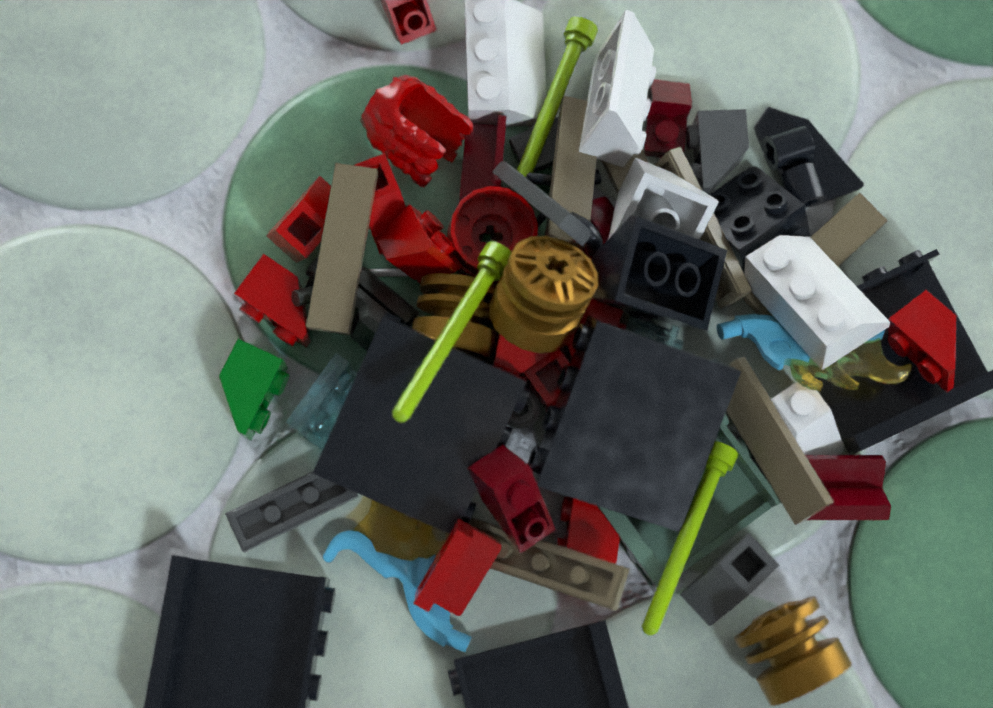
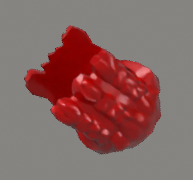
(414, 127)

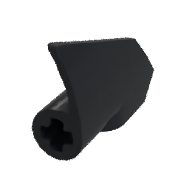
(804, 158)

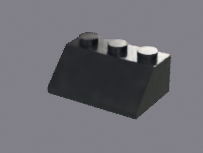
(659, 273)

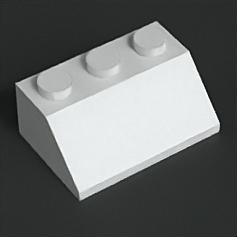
(504, 62)
(619, 94)
(812, 298)

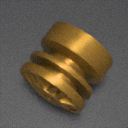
(543, 294)
(441, 298)
(795, 655)

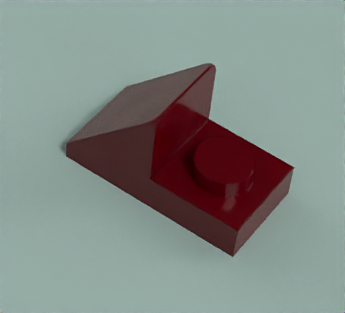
(667, 117)

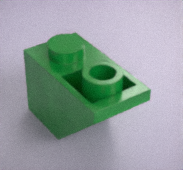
(249, 383)

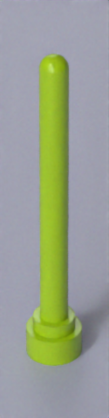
(578, 36)
(491, 266)
(719, 462)

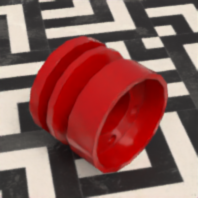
(491, 212)

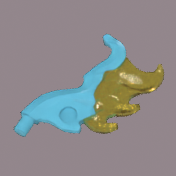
(781, 349)
(401, 550)

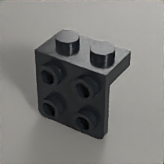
(756, 211)

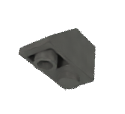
(718, 145)
(729, 579)

